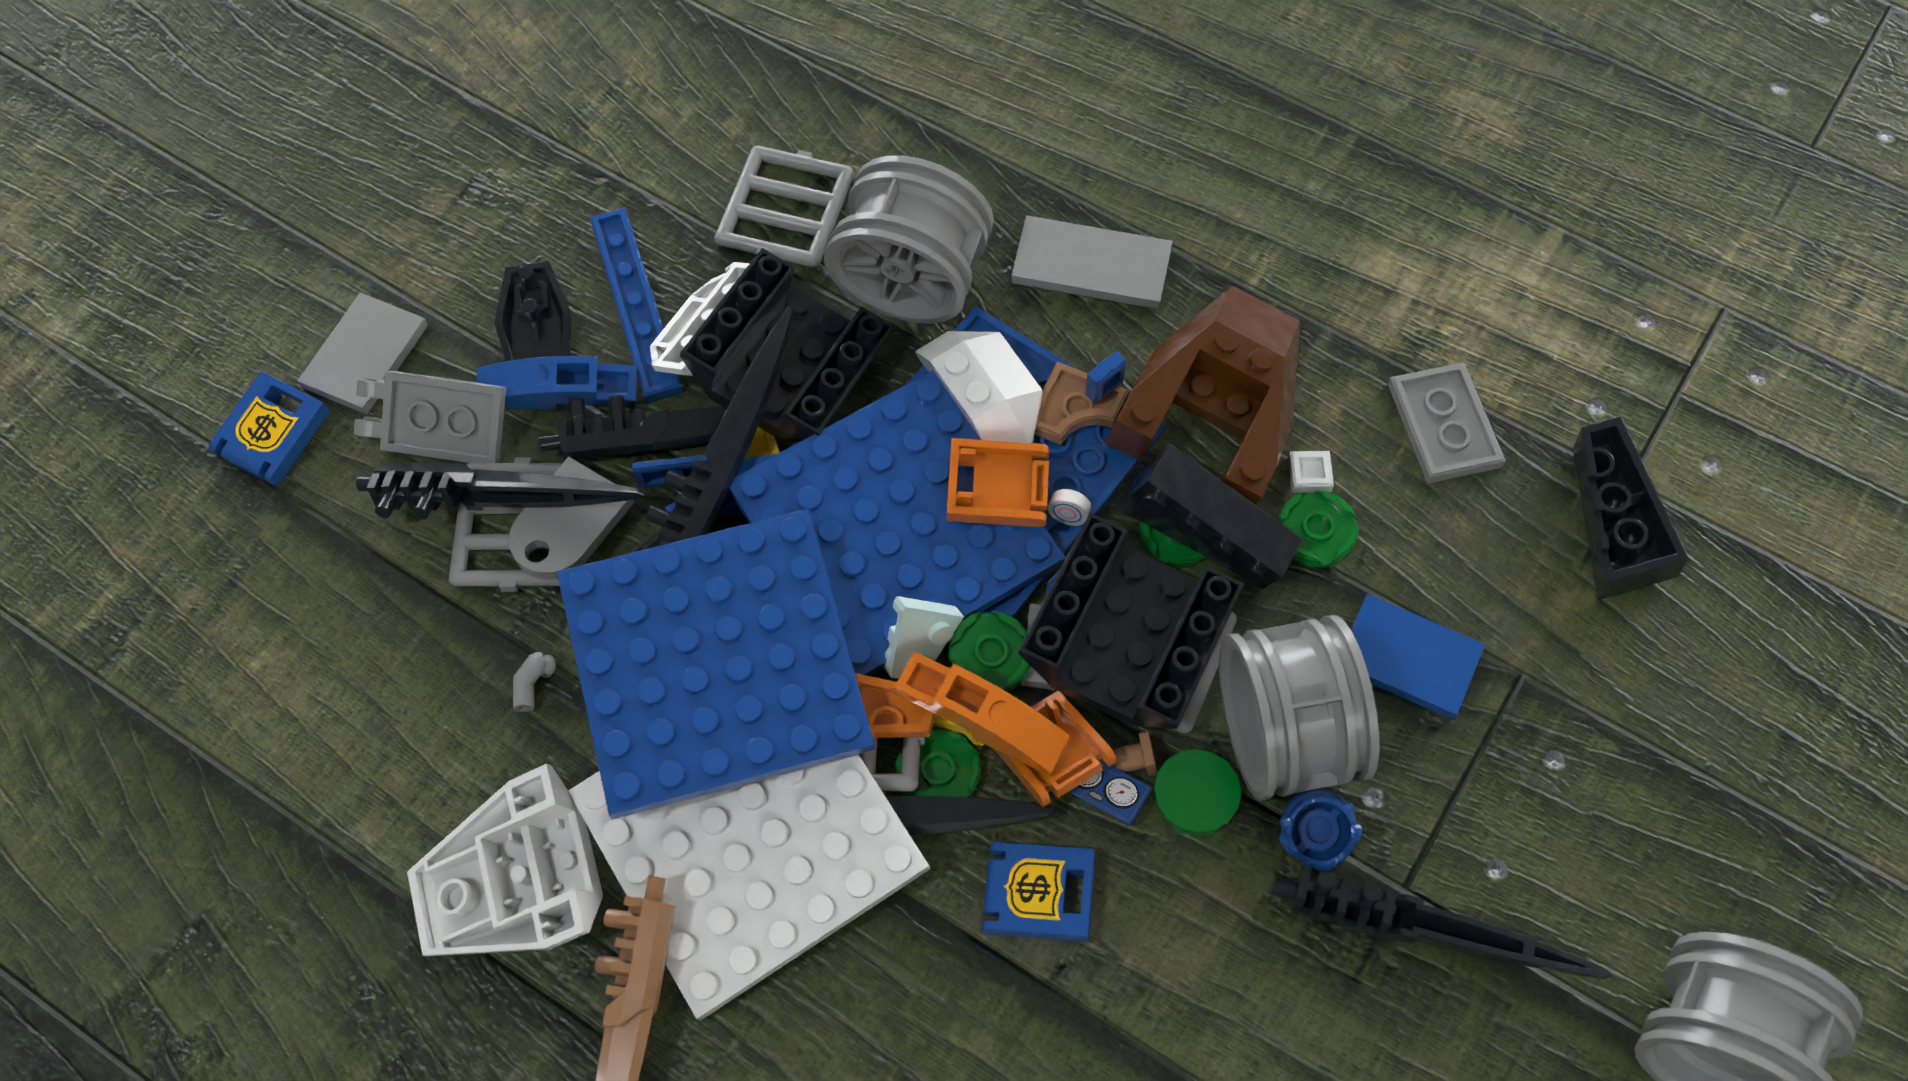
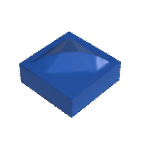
(1105, 377)

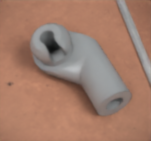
(525, 678)

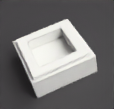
(1310, 471)

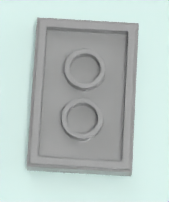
(363, 345)
(1446, 422)

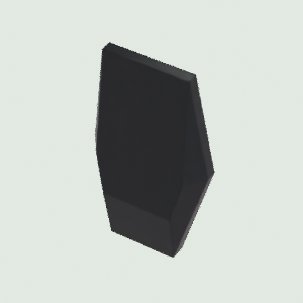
(532, 313)

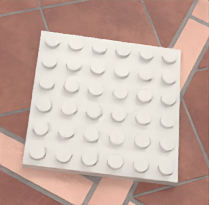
(758, 869)

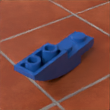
(558, 379)

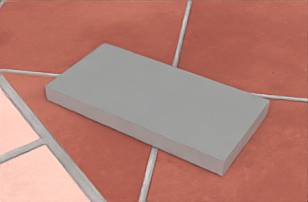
(1092, 262)

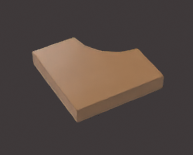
(1067, 408)

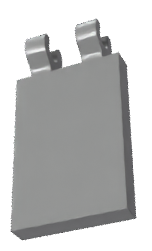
(435, 417)

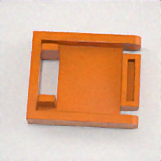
(1005, 484)
(1078, 760)

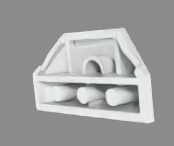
(674, 337)
(986, 383)

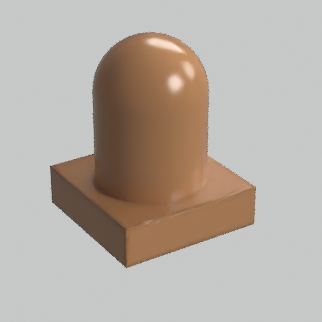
(1137, 756)

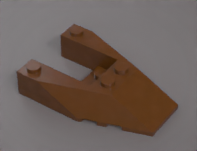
(1230, 369)

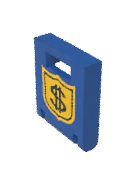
(265, 433)
(1030, 891)

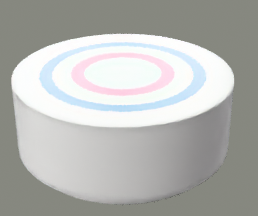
(1069, 507)

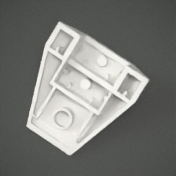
(509, 874)

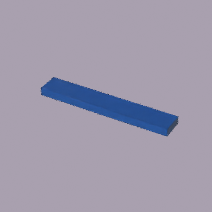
(633, 300)

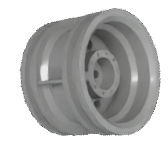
(909, 239)
(1299, 707)
(1746, 1014)

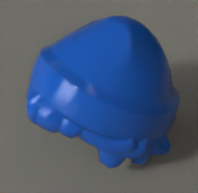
(1319, 828)

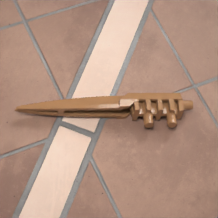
(637, 980)

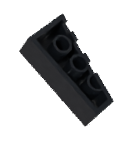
(1623, 515)
(1209, 517)

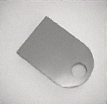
(566, 531)

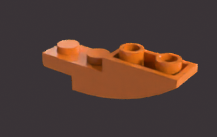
(985, 710)

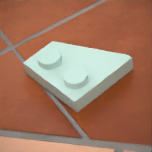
(919, 628)

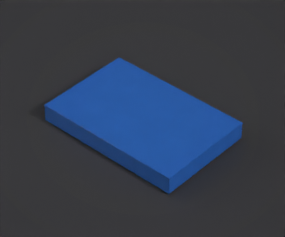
(1415, 656)

